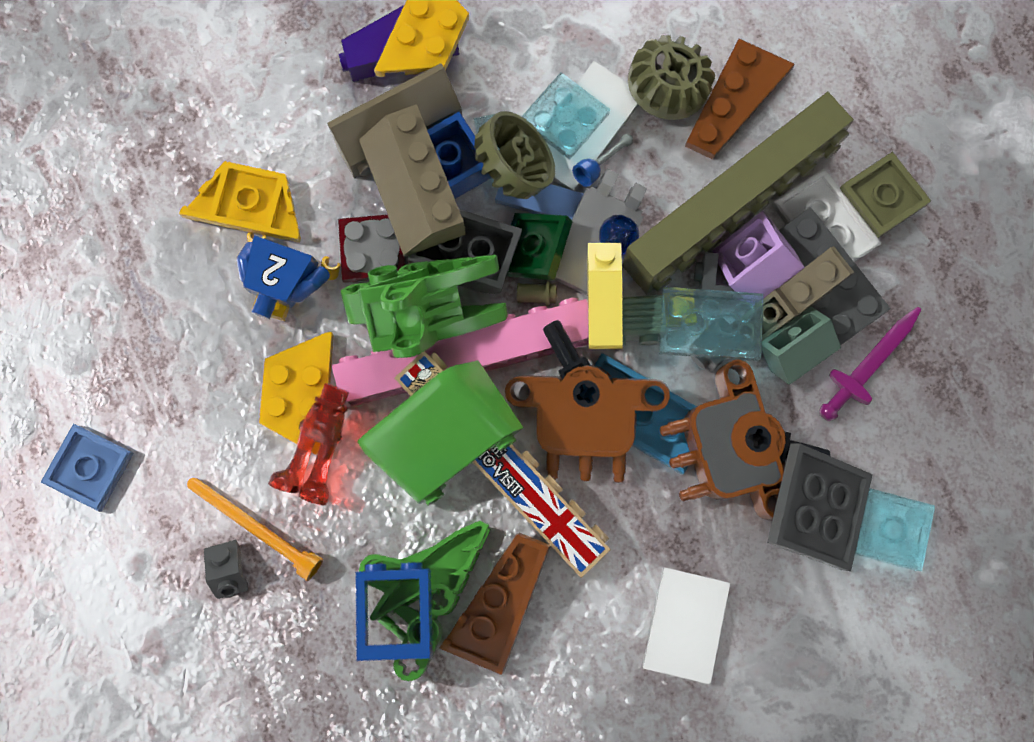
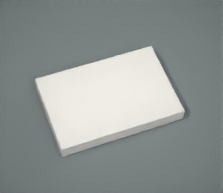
(833, 209)
(686, 625)

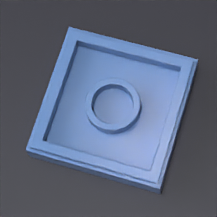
(87, 468)

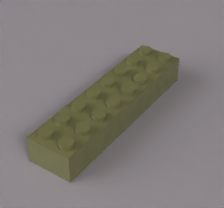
(737, 193)

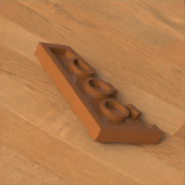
(740, 89)

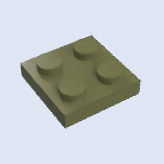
(885, 194)

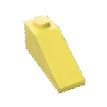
(604, 295)

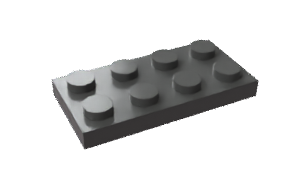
(855, 300)

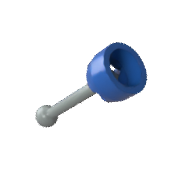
(588, 170)

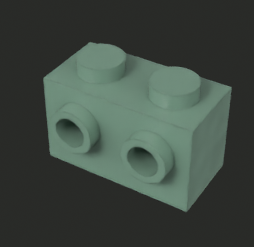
(800, 345)

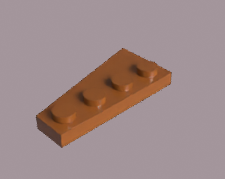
(496, 613)

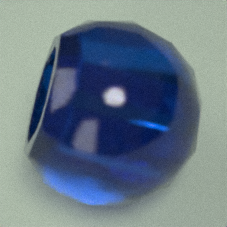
(619, 230)

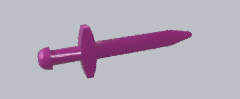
(852, 385)

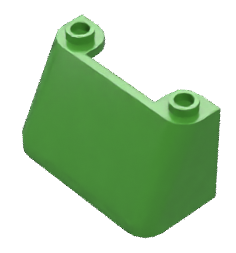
(441, 431)

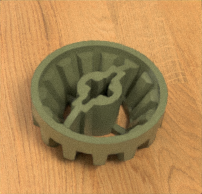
(665, 87)
(523, 159)

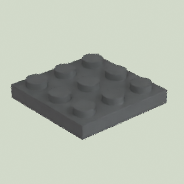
(820, 507)

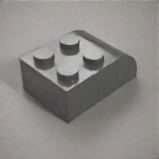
(481, 238)

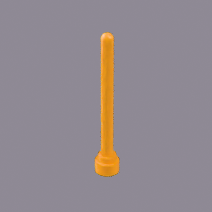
(305, 563)

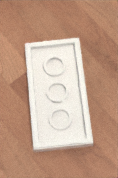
(615, 95)

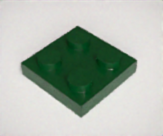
(539, 245)

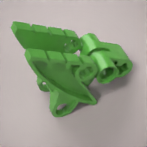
(420, 304)
(449, 567)

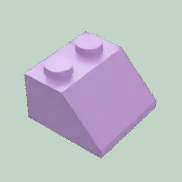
(757, 257)

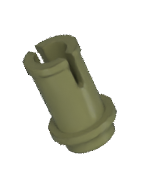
(537, 293)

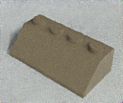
(428, 90)
(411, 181)

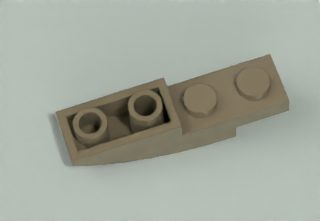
(804, 290)

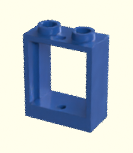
(379, 572)

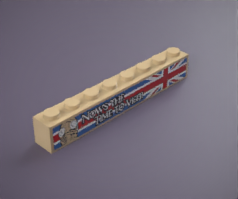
(525, 488)

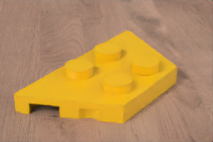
(423, 37)
(246, 201)
(291, 384)

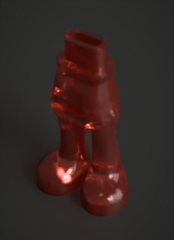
(321, 425)

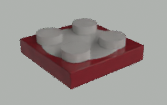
(366, 245)

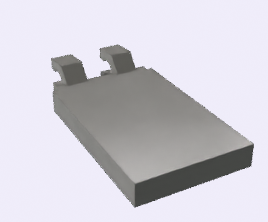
(590, 214)

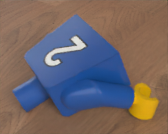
(280, 274)

